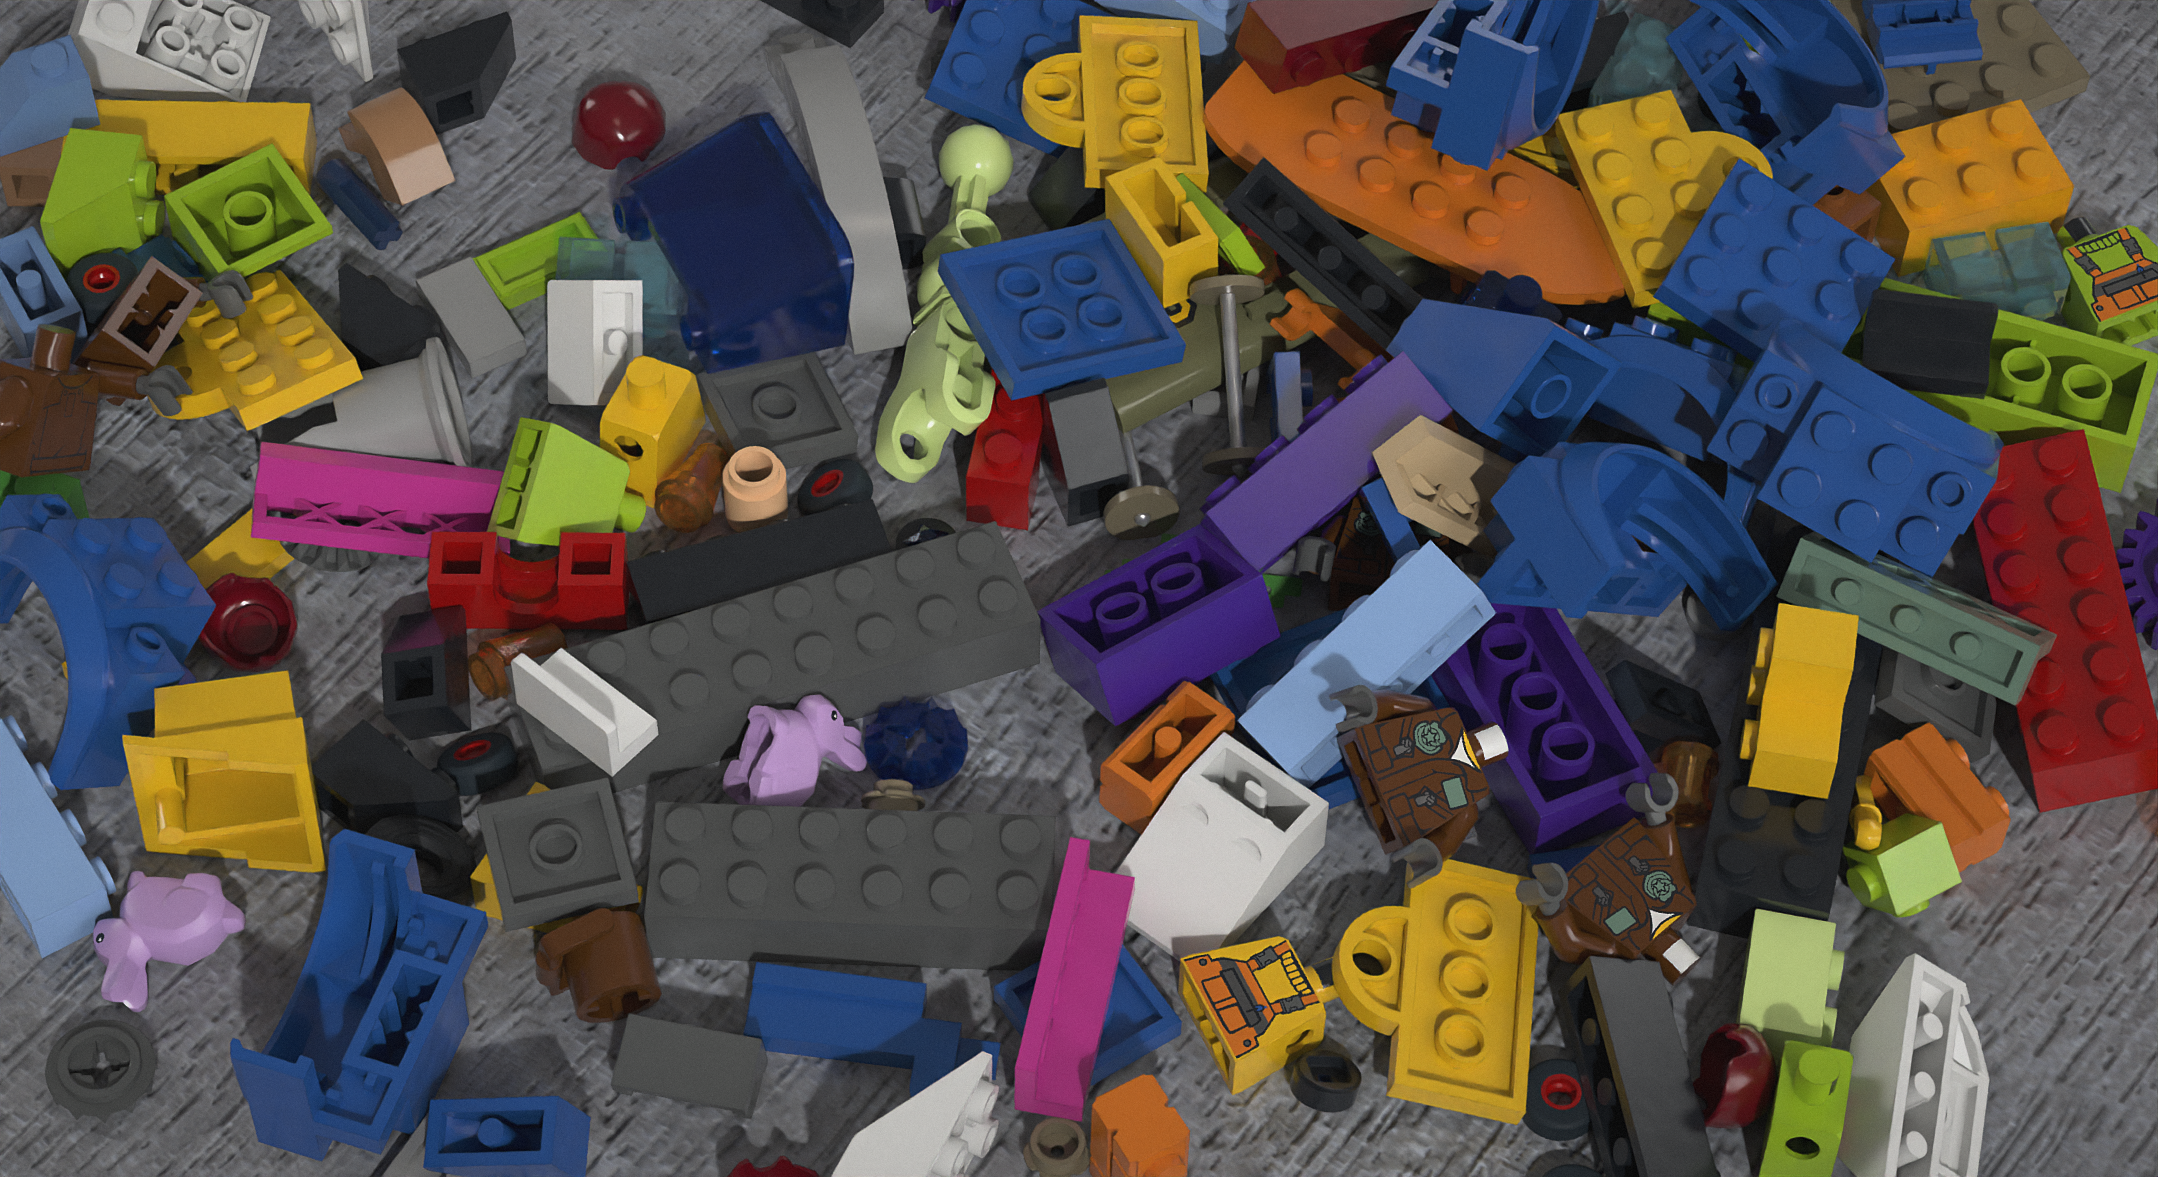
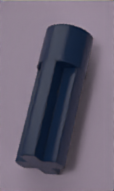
(358, 203)

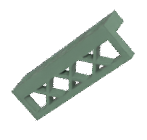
(1918, 616)

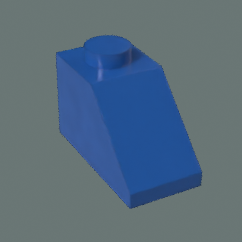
(507, 1137)

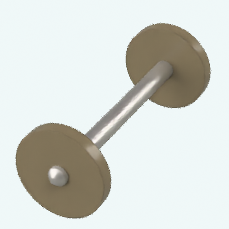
(1227, 292)
(1140, 509)

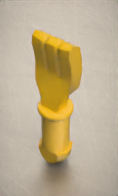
(1865, 816)

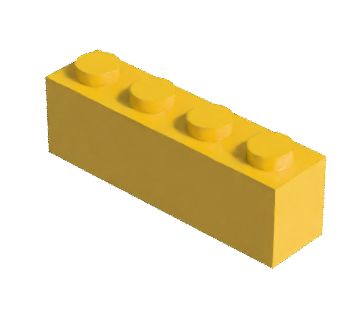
(201, 137)

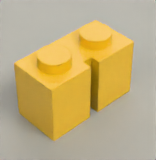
(1161, 229)

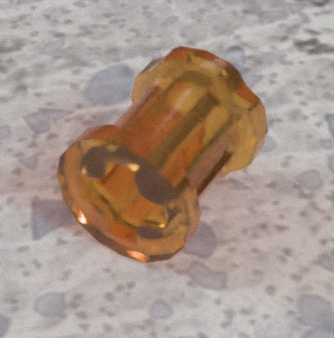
(1692, 769)

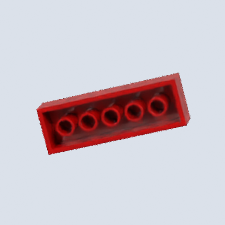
(2054, 564)

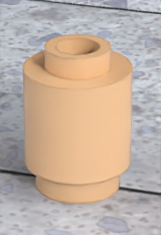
(754, 489)

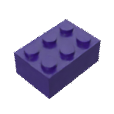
(1158, 624)

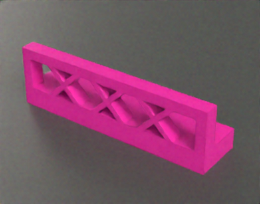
(373, 491)
(1072, 988)

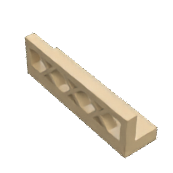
(1443, 481)

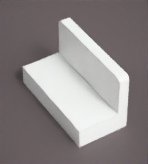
(591, 338)
(583, 709)

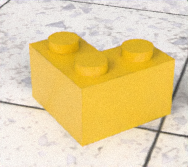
(1800, 698)

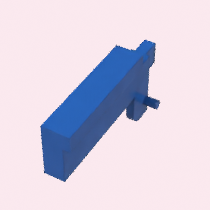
(857, 1022)

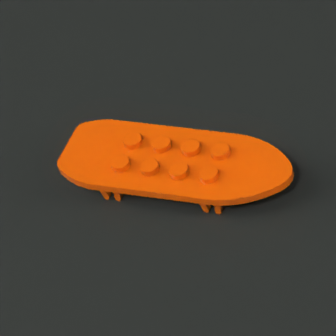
(1388, 180)

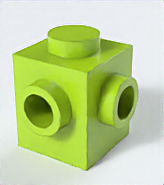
(1906, 867)

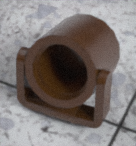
(603, 965)

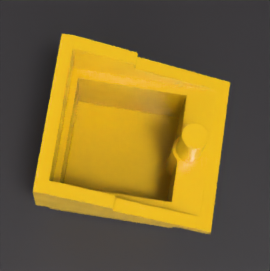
(228, 775)

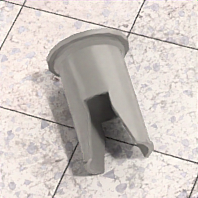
(393, 412)

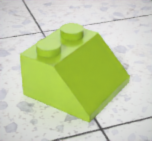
(100, 198)
(245, 215)

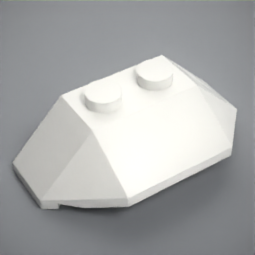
(1916, 1080)

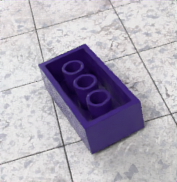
(1323, 469)
(1562, 728)

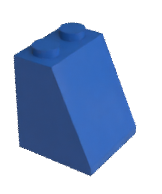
(1506, 371)

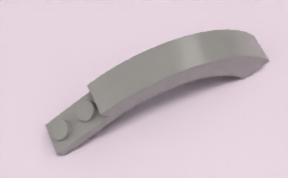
(850, 179)

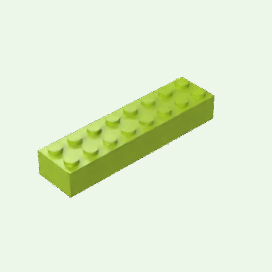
(2038, 387)

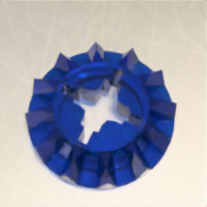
(932, 761)

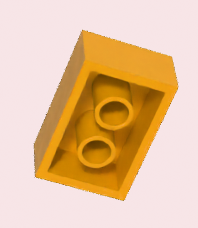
(1968, 178)

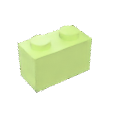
(1787, 979)

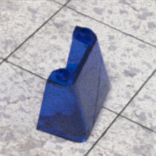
(748, 244)

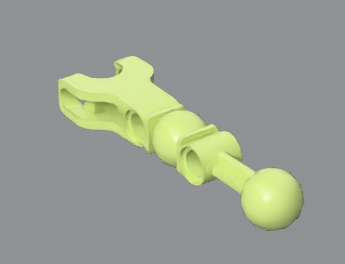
(943, 363)

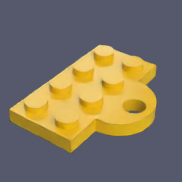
(1124, 97)
(1647, 180)
(261, 360)
(1450, 989)

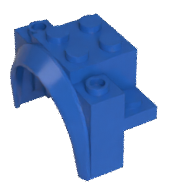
(1488, 87)
(1804, 101)
(1669, 395)
(1855, 452)
(1571, 545)
(123, 617)
(370, 1009)

